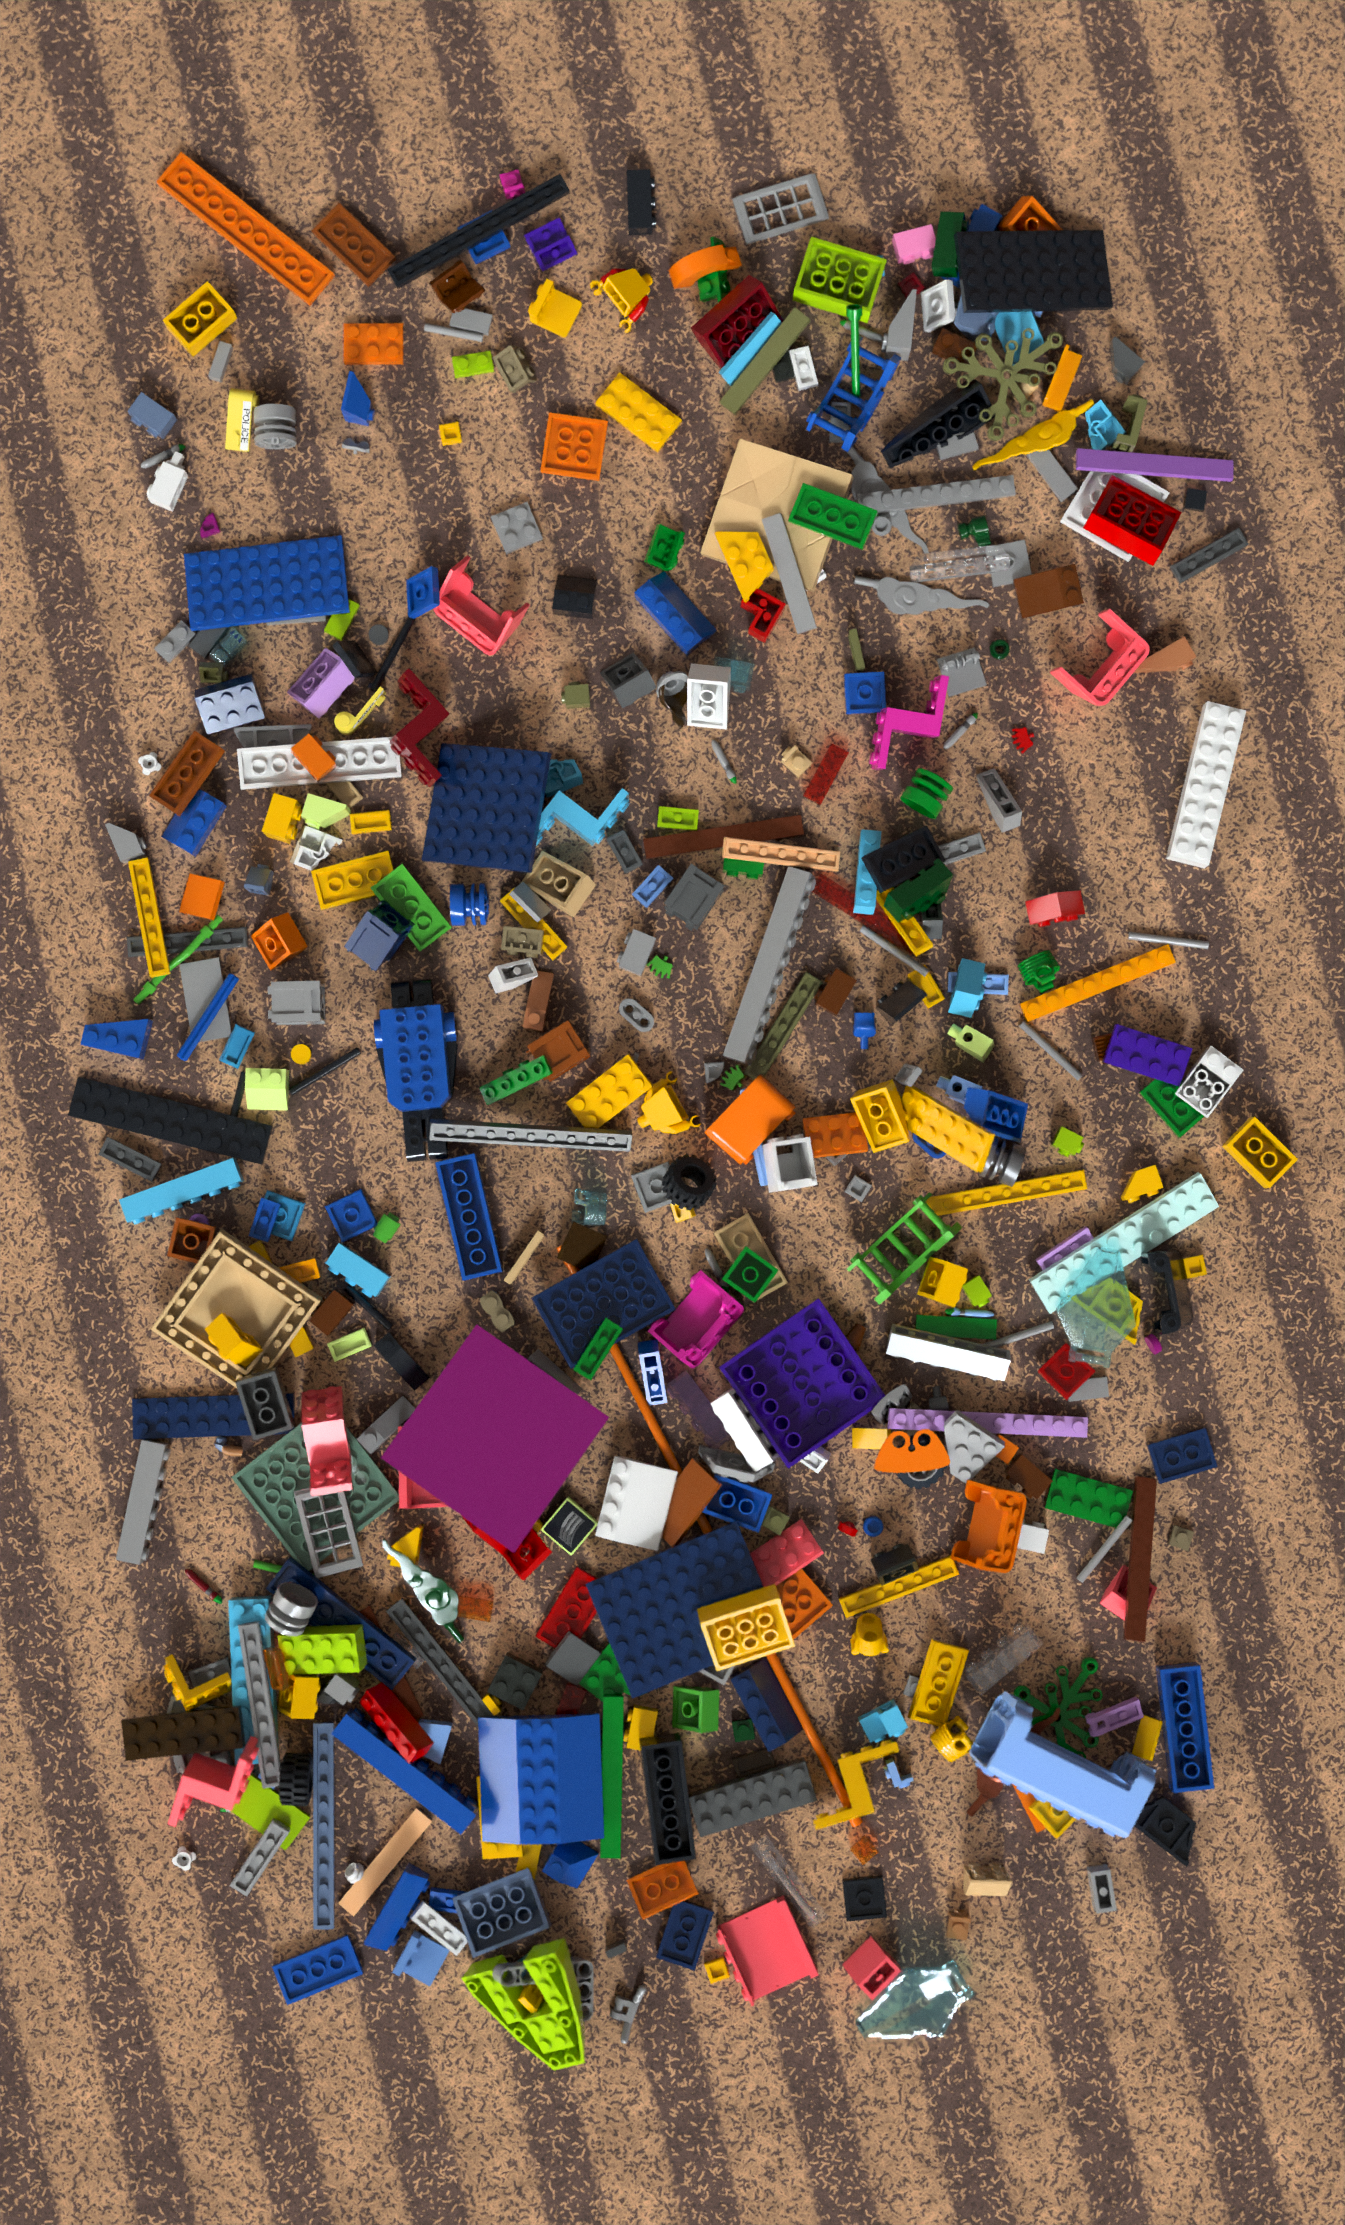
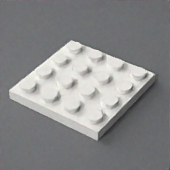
(1088, 495)

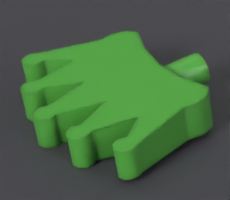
(661, 965)
(733, 1079)

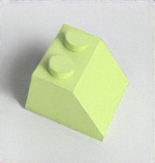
(323, 812)
(267, 1088)

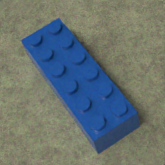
(469, 1216)
(1184, 1727)

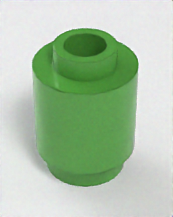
(386, 1227)

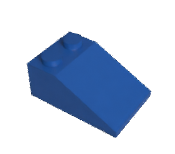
(739, 1503)

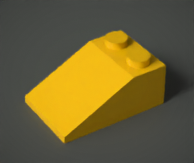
(881, 1115)

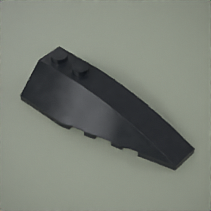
(948, 416)

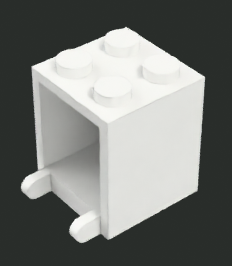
(790, 1169)

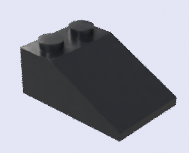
(900, 1002)

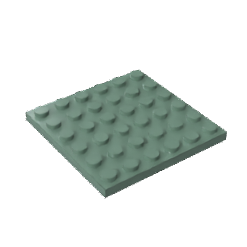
(285, 1468)

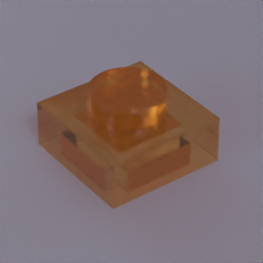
(864, 1850)

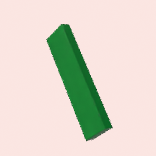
(958, 1326)

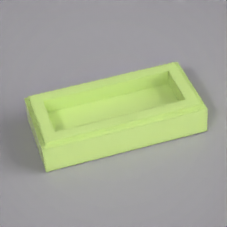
(349, 1344)

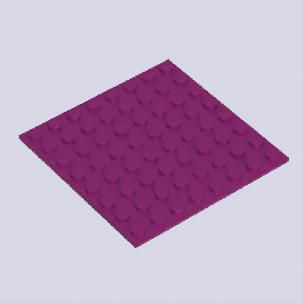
(495, 1438)

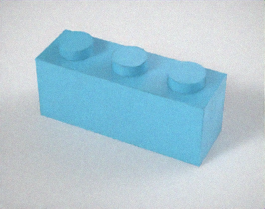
(357, 1270)

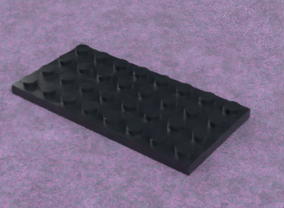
(1033, 271)

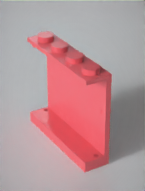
(766, 1949)

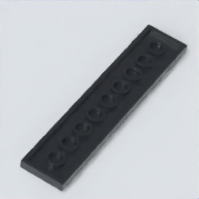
(170, 1120)

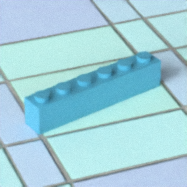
(181, 1190)

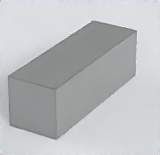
(220, 361)

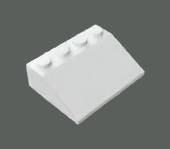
(636, 1503)

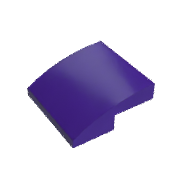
(550, 244)

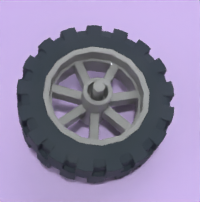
(922, 1478)

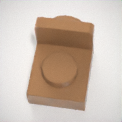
(958, 1924)

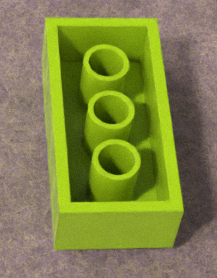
(324, 1650)

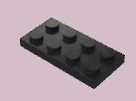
(902, 859)

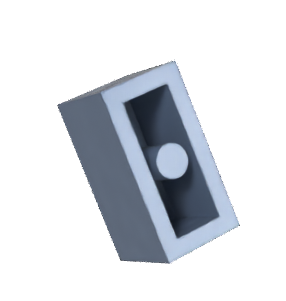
(152, 416)

